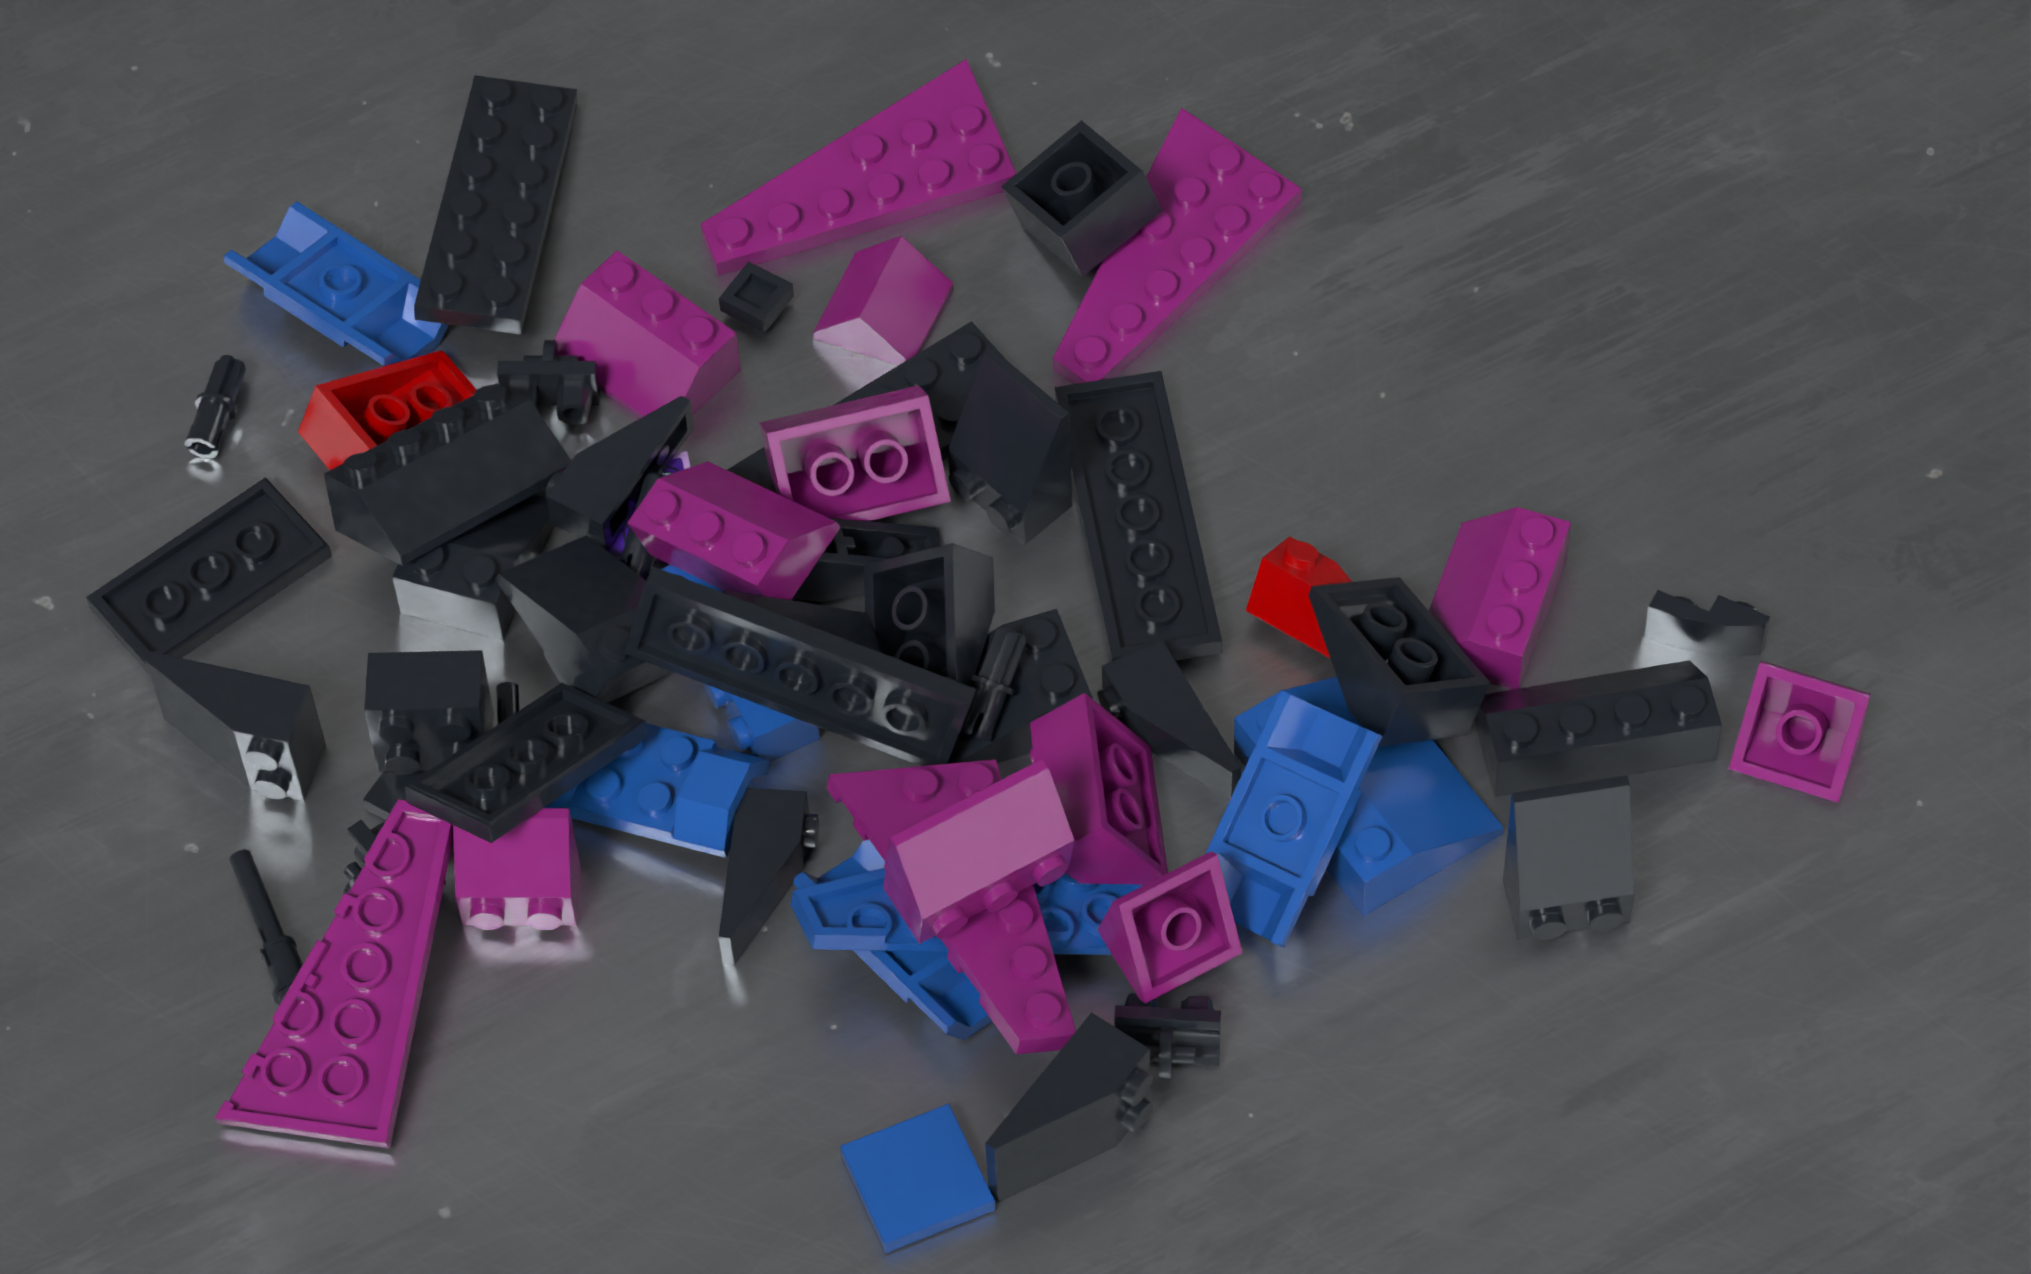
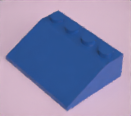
(1409, 817)

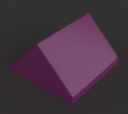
(885, 303)
(1800, 731)
(1172, 928)

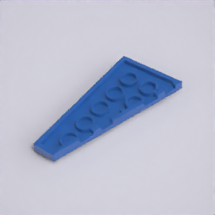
(861, 916)

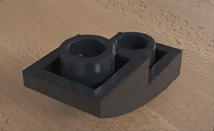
(1725, 630)

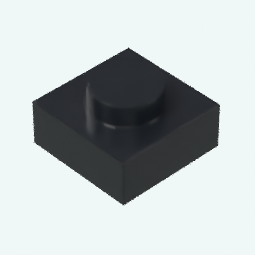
(756, 297)

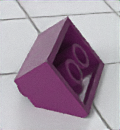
(646, 339)
(859, 457)
(731, 531)
(1501, 589)
(1105, 791)
(979, 853)

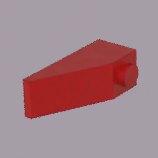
(1284, 586)

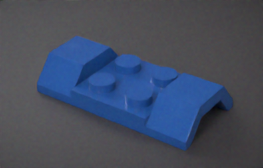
(340, 288)
(668, 791)
(1289, 813)
(914, 975)

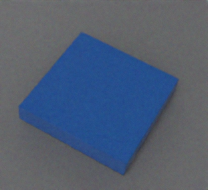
(917, 1178)

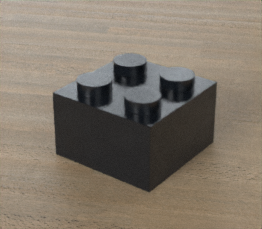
(1082, 198)
(425, 706)

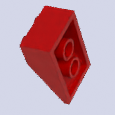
(370, 406)

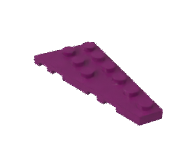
(895, 167)
(1213, 213)
(999, 951)
(351, 1013)

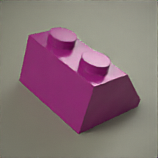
(520, 877)

